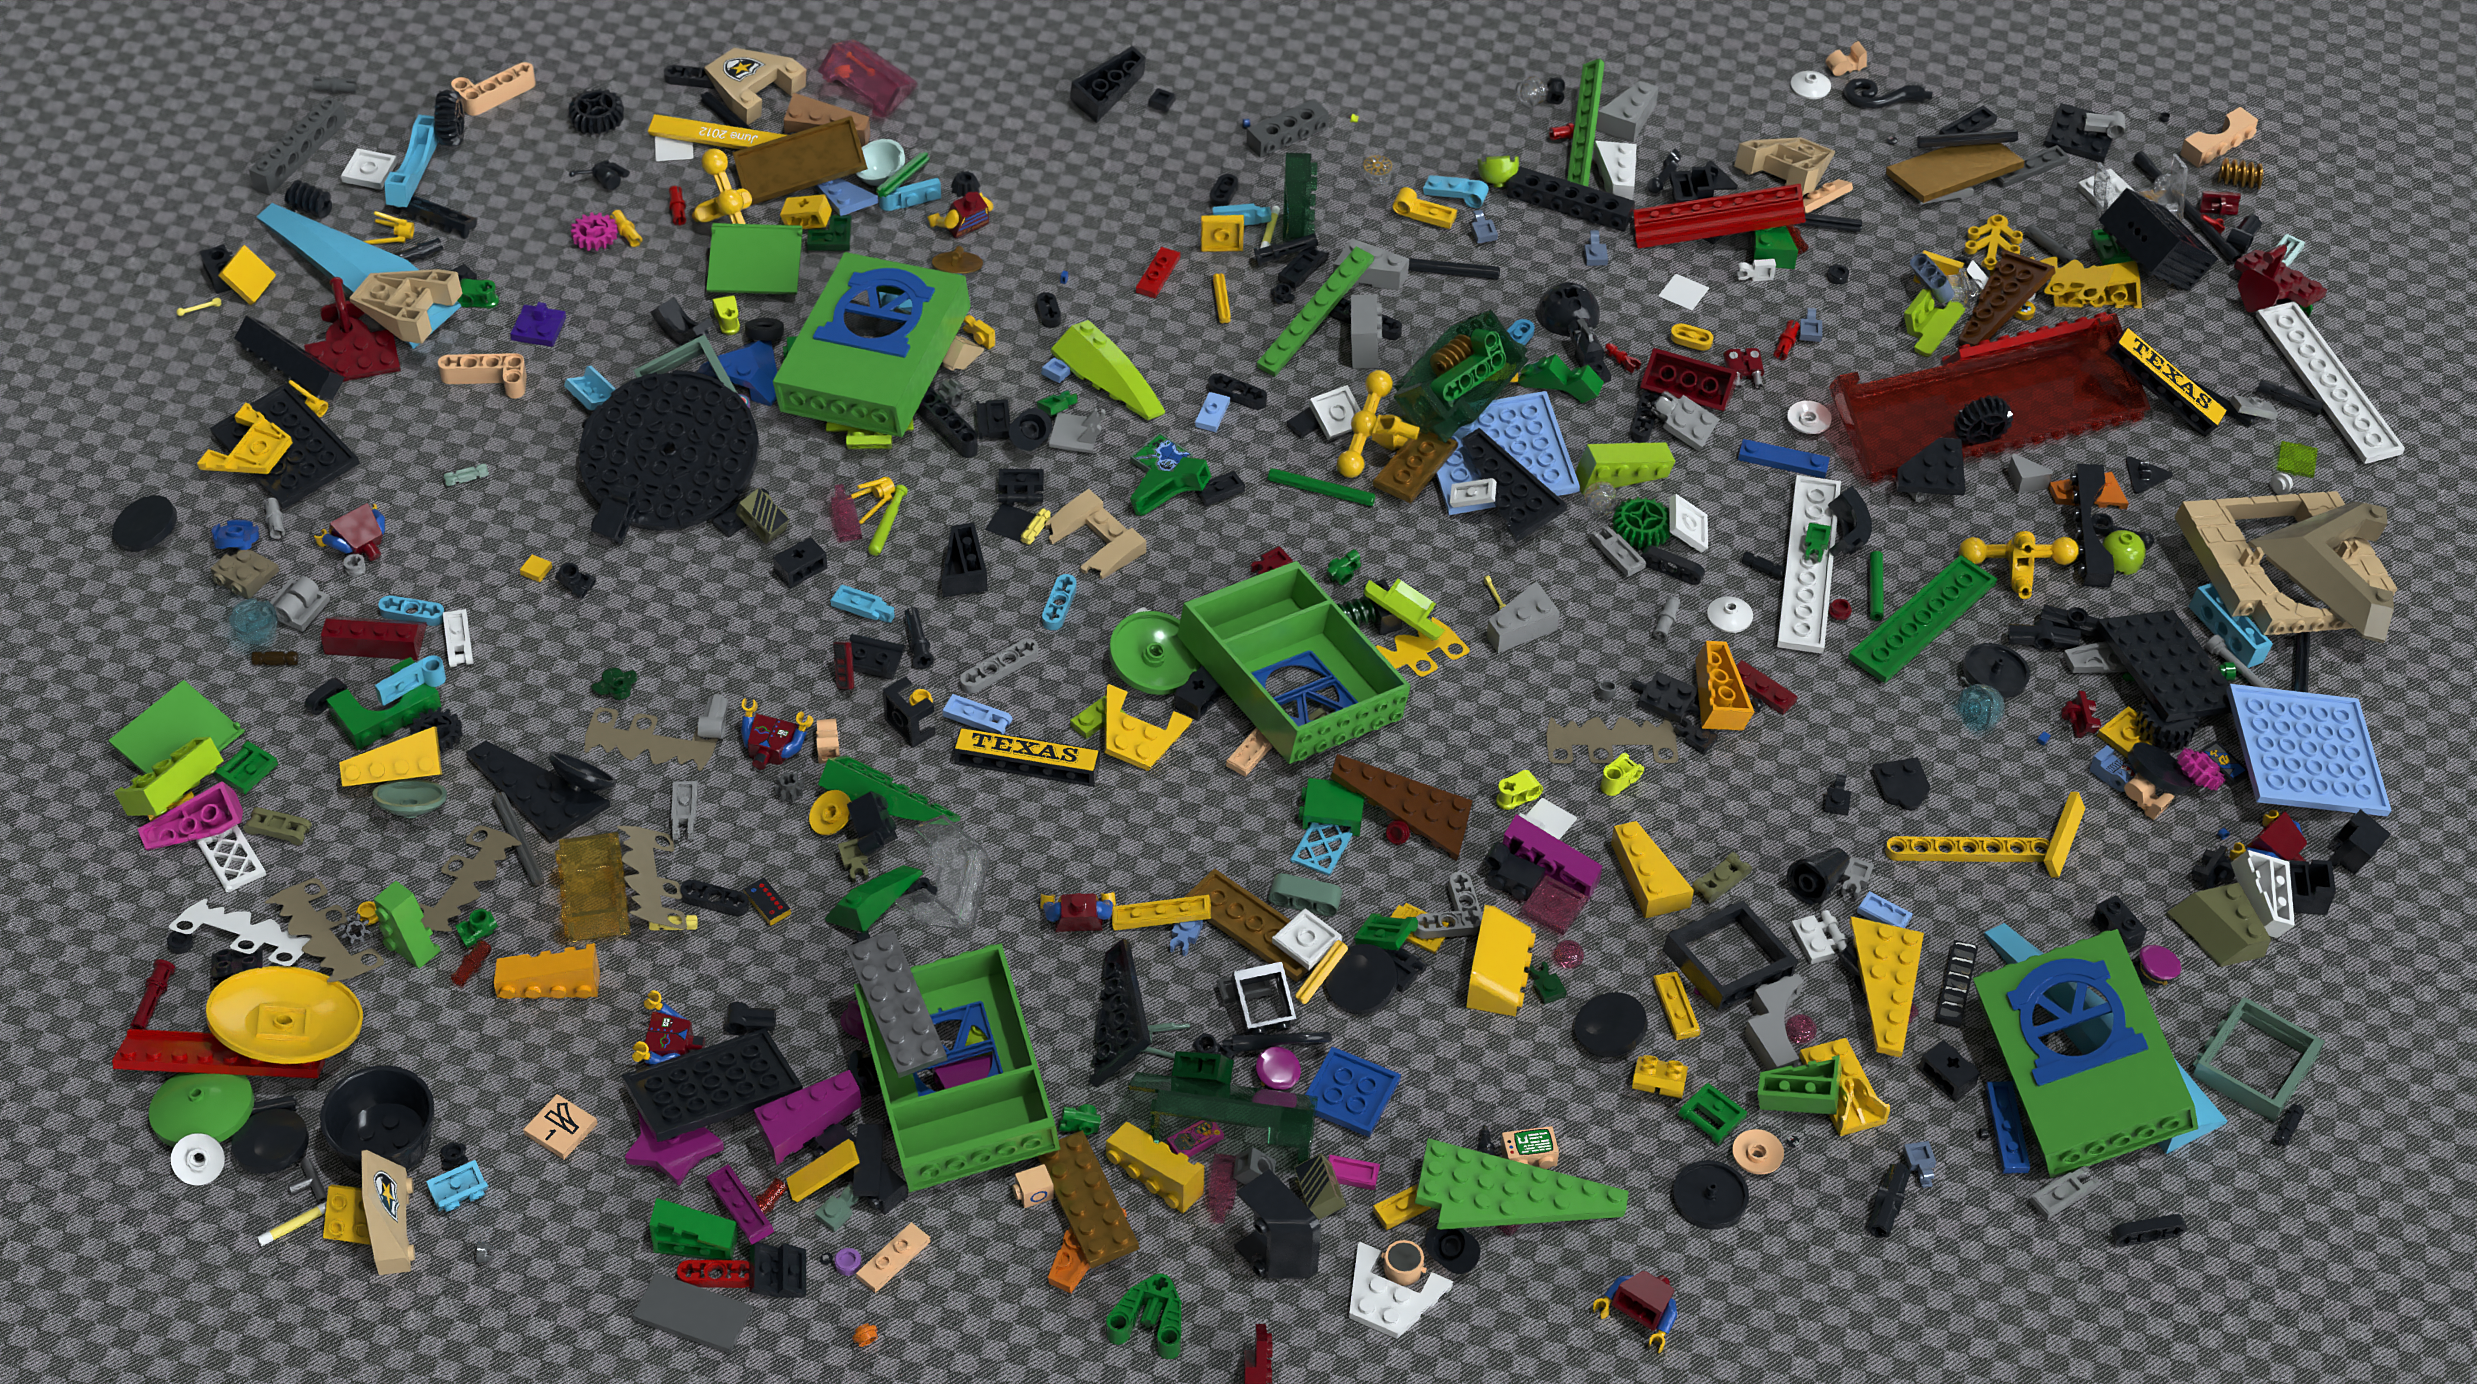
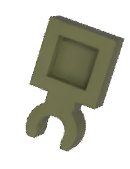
(853, 858)

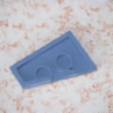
(845, 196)

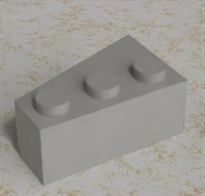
(1386, 270)
(1365, 330)
(1523, 619)

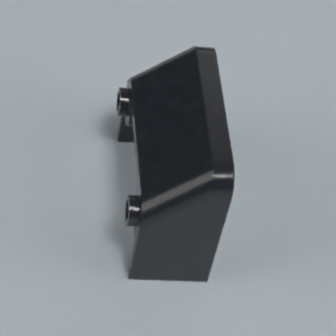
(1285, 1232)

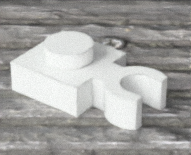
(1760, 270)

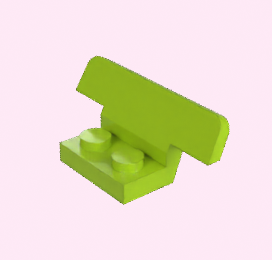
(1930, 322)
(864, 439)
(1407, 605)

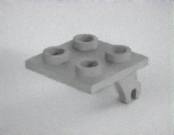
(1076, 431)

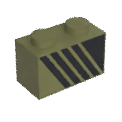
(762, 515)
(1319, 1186)

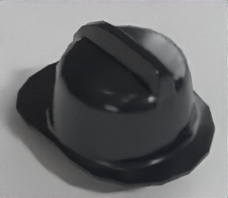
(1030, 429)
(1453, 1249)

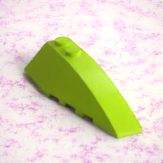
(1098, 359)

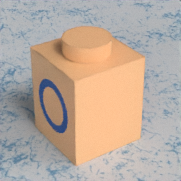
(1033, 1186)

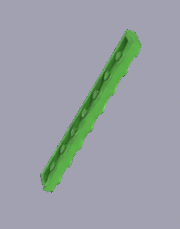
(1586, 122)
(1315, 311)

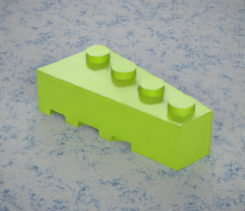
(1623, 464)
(170, 778)

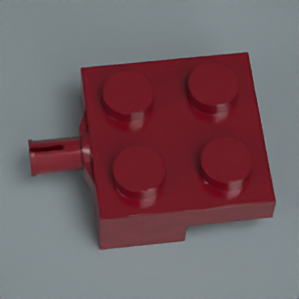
(1256, 1365)

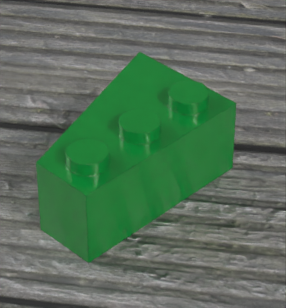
(1774, 244)
(691, 1232)

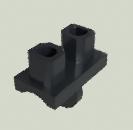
(2216, 869)

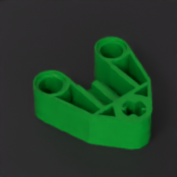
(1157, 1294)

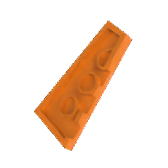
(1069, 1263)

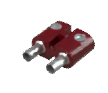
(1746, 364)

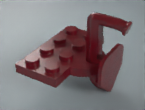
(2269, 279)
(355, 349)

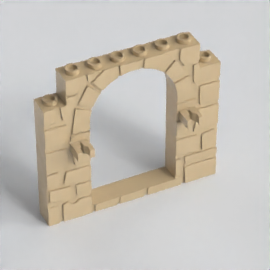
(2236, 568)

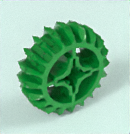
(1629, 518)

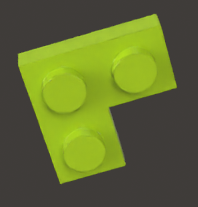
(1091, 719)

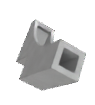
(1767, 1029)

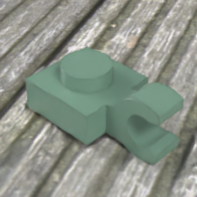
(837, 1211)

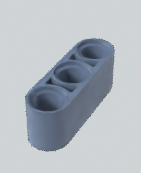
(1932, 278)

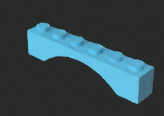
(402, 183)

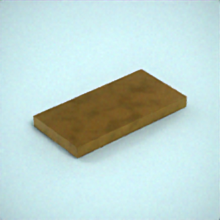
(1414, 466)

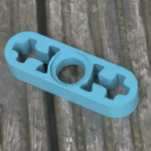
(395, 608)
(1060, 610)

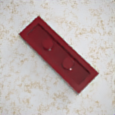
(1765, 688)

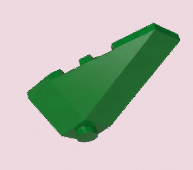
(870, 900)

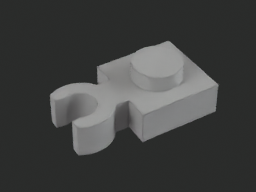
(1856, 876)

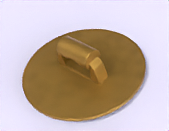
(957, 261)

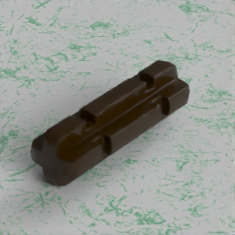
(275, 658)

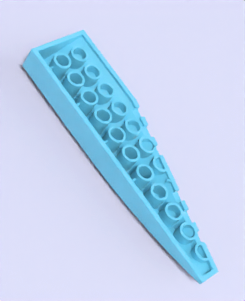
(342, 255)
(2093, 1033)

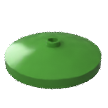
(1150, 654)
(201, 1104)

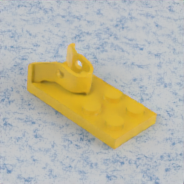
(1857, 1101)

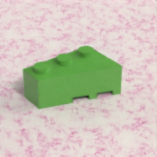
(1802, 1088)

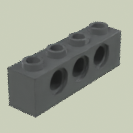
(1287, 128)

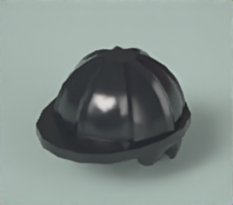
(864, 1072)

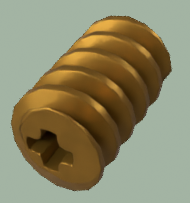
(2241, 173)
(1451, 354)

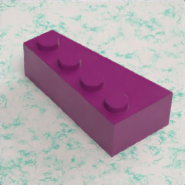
(1557, 858)
(806, 1113)

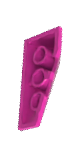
(197, 818)

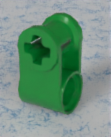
(477, 292)

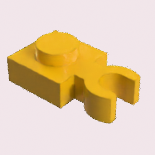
(982, 332)

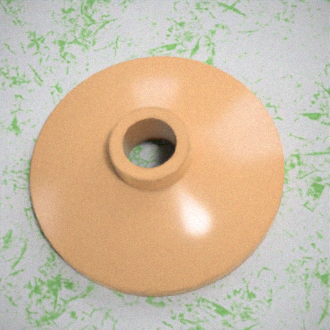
(1758, 1143)

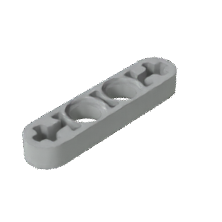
(1002, 668)

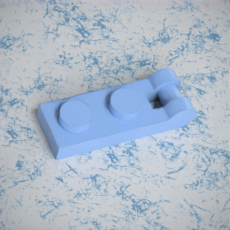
(976, 714)

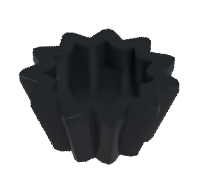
(964, 183)

